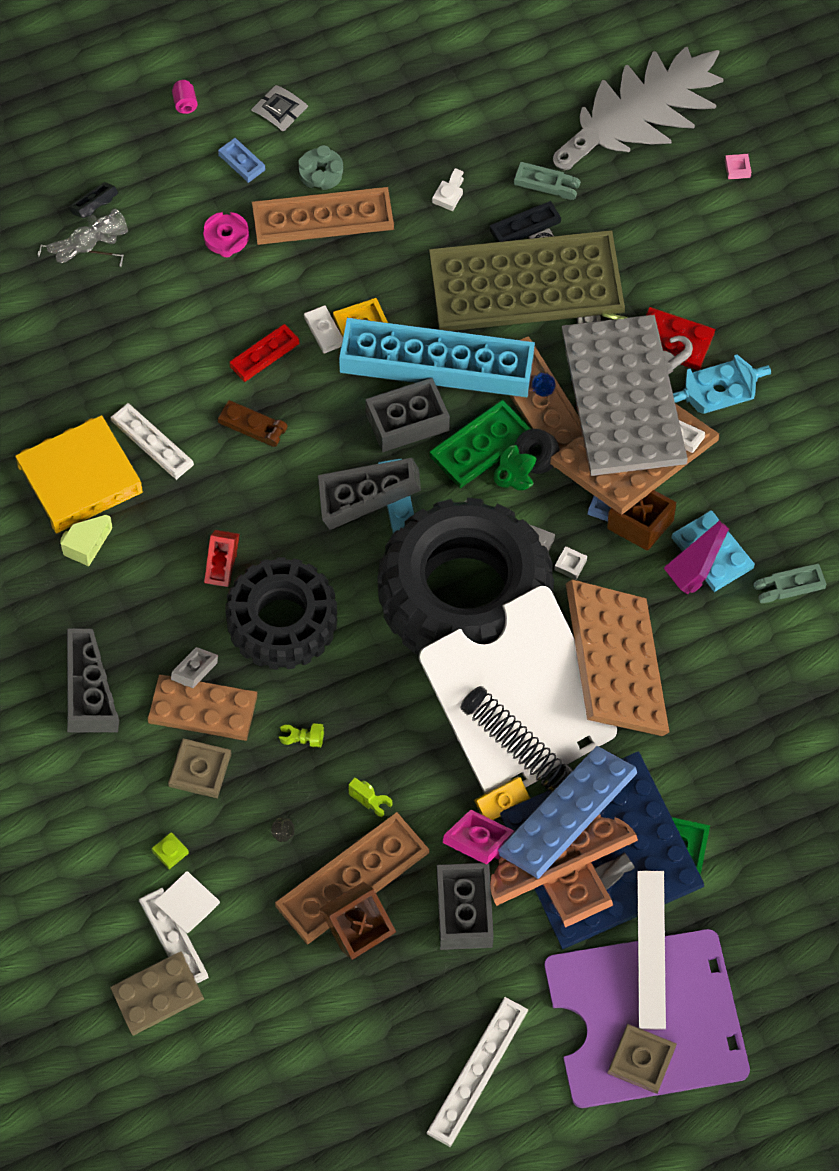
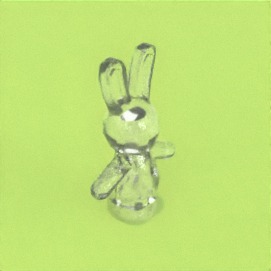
(85, 238)

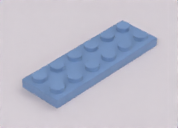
(567, 812)

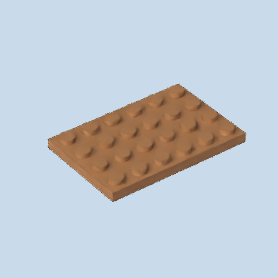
(625, 488)
(617, 658)

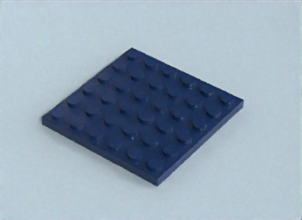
(657, 849)

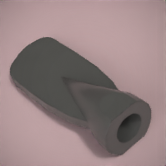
(613, 870)

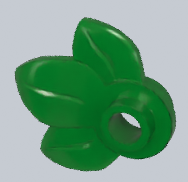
(517, 467)

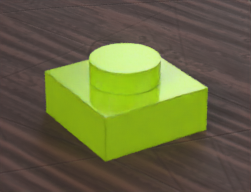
(170, 850)

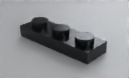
(526, 223)

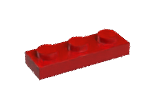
(264, 353)

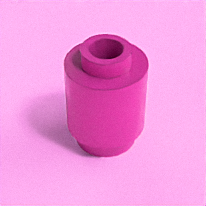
(184, 97)

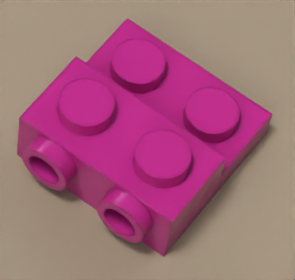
(478, 837)

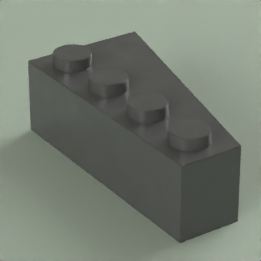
(362, 490)
(88, 694)

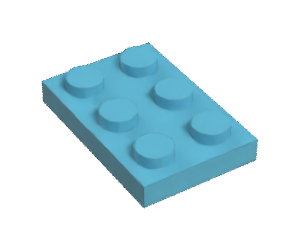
(731, 559)

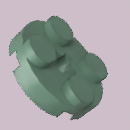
(321, 157)

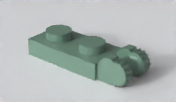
(546, 180)
(791, 583)

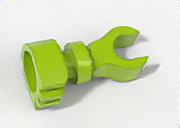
(314, 736)

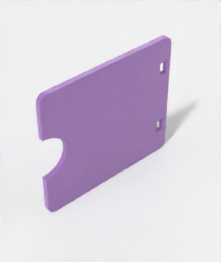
(605, 993)

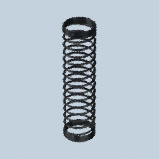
(474, 700)

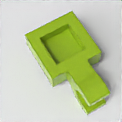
(365, 794)

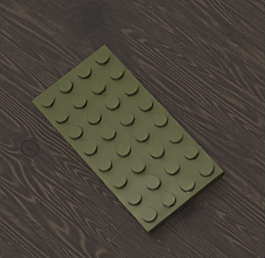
(526, 281)

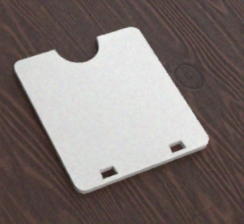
(530, 673)

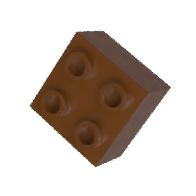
(644, 521)
(357, 920)

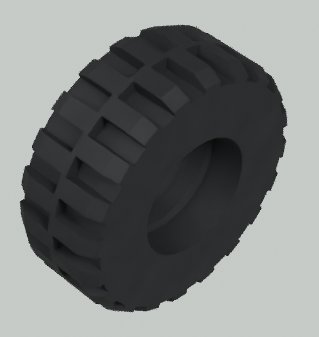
(281, 581)

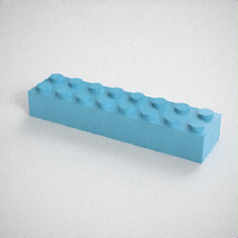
(446, 356)

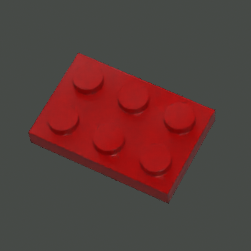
(698, 334)

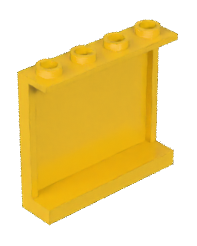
(79, 473)

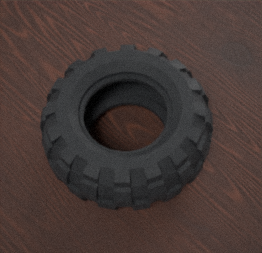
(448, 534)

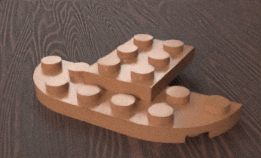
(571, 878)

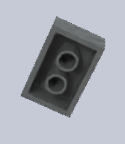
(407, 414)
(464, 906)

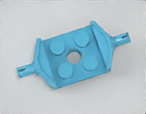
(735, 376)

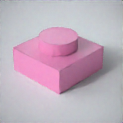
(737, 166)

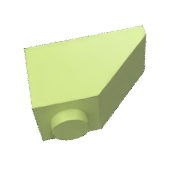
(86, 539)

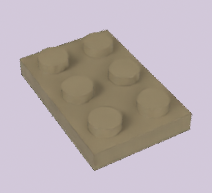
(157, 993)

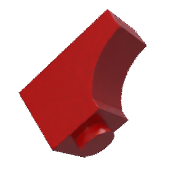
(221, 557)

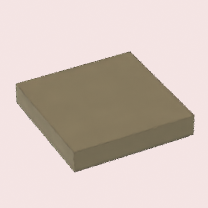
(199, 768)
(642, 1058)

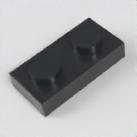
(88, 203)

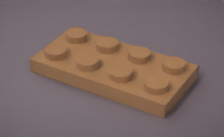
(203, 709)

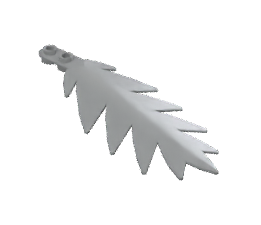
(639, 102)

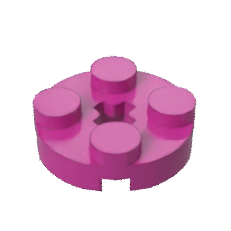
(226, 244)

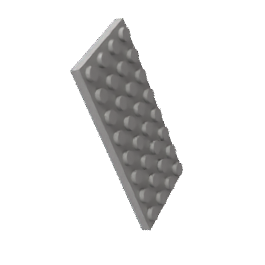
(623, 395)

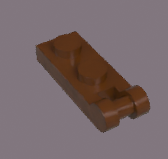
(252, 423)

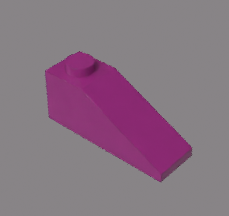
(694, 563)

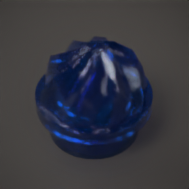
(543, 384)

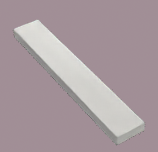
(651, 950)
(477, 1072)

